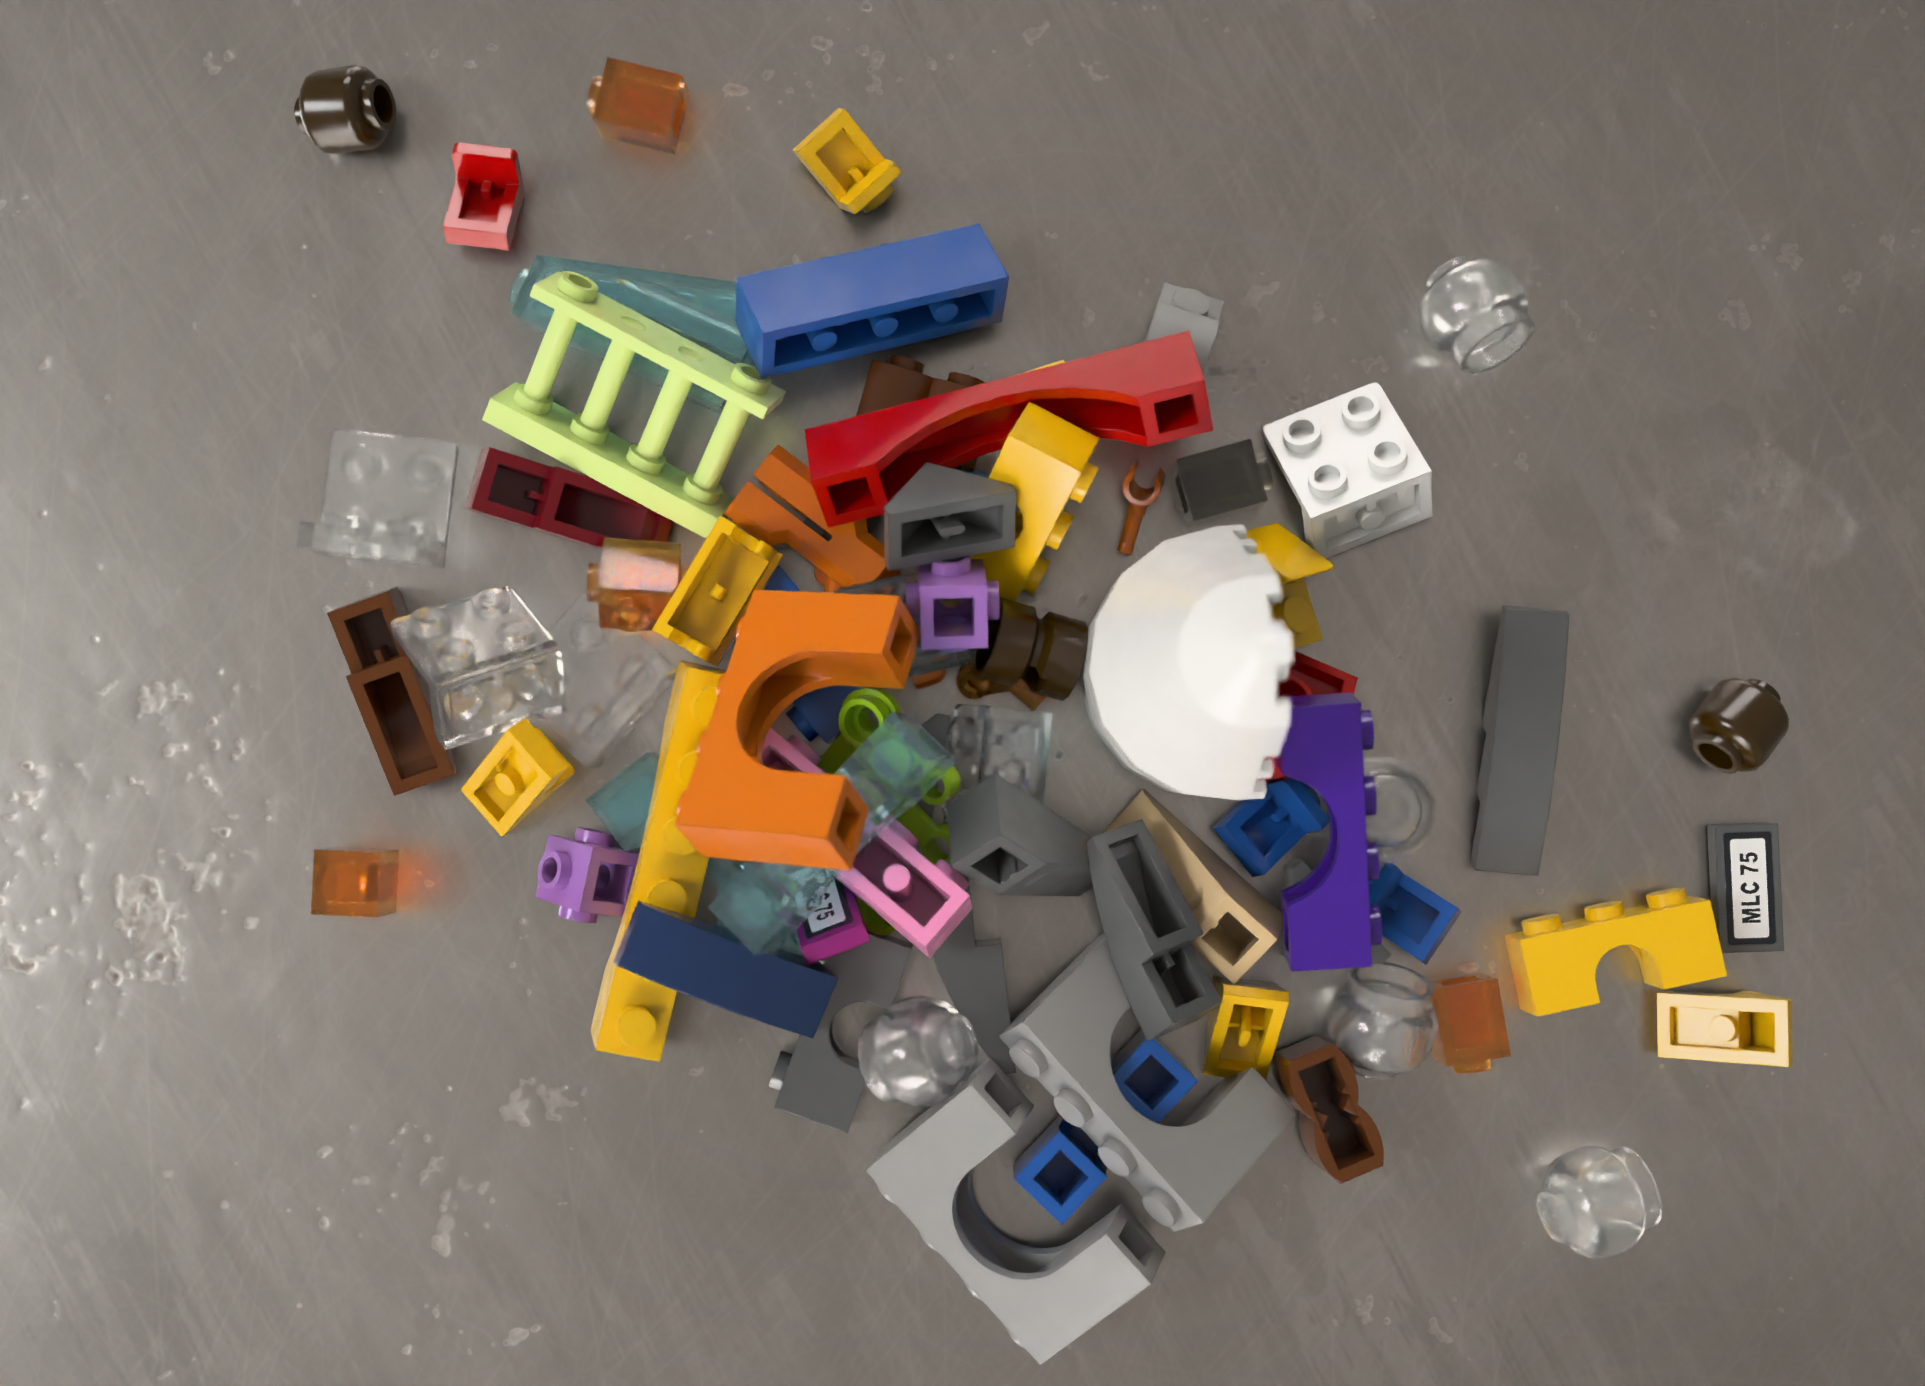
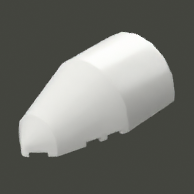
(1191, 666)

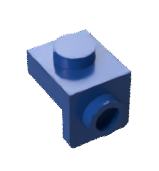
(1268, 827)
(1411, 913)

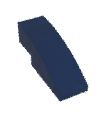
(720, 970)

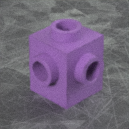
(956, 622)
(586, 875)

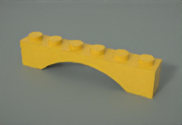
(669, 873)

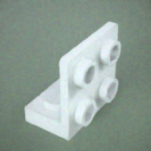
(1351, 469)

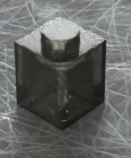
(1221, 482)

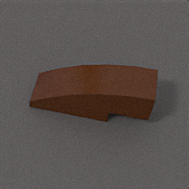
(390, 692)

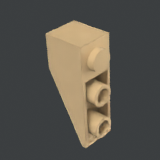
(1230, 911)

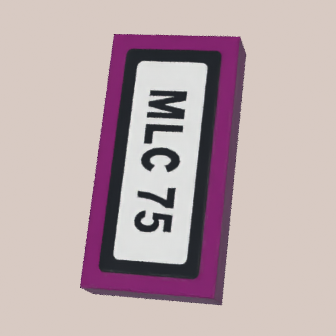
(833, 925)

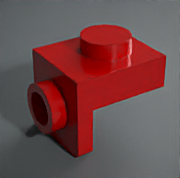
(484, 196)

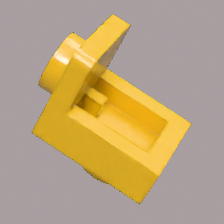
(847, 164)

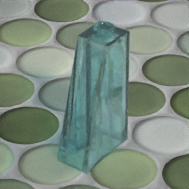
(685, 304)

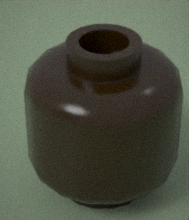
(345, 109)
(1738, 725)

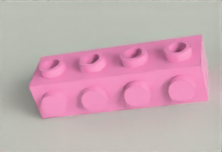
(889, 873)

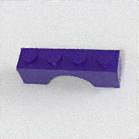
(1329, 910)

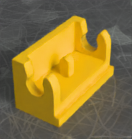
(717, 591)

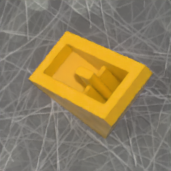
(1243, 1027)

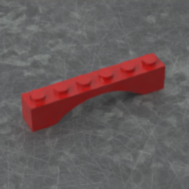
(1125, 394)

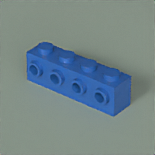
(933, 280)

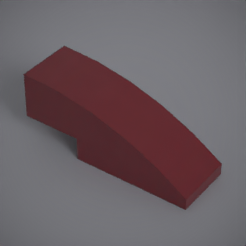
(558, 502)

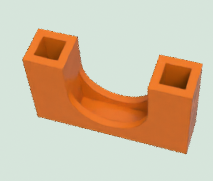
(781, 652)

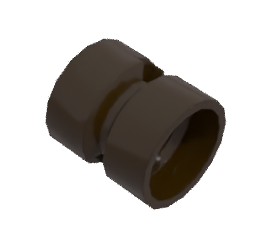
(1036, 650)

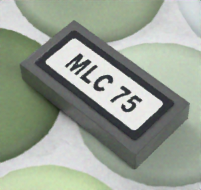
(1746, 886)

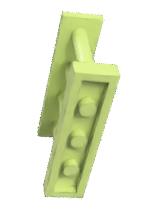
(586, 439)

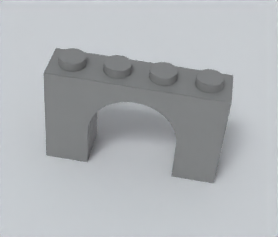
(1177, 1169)
(1036, 1292)

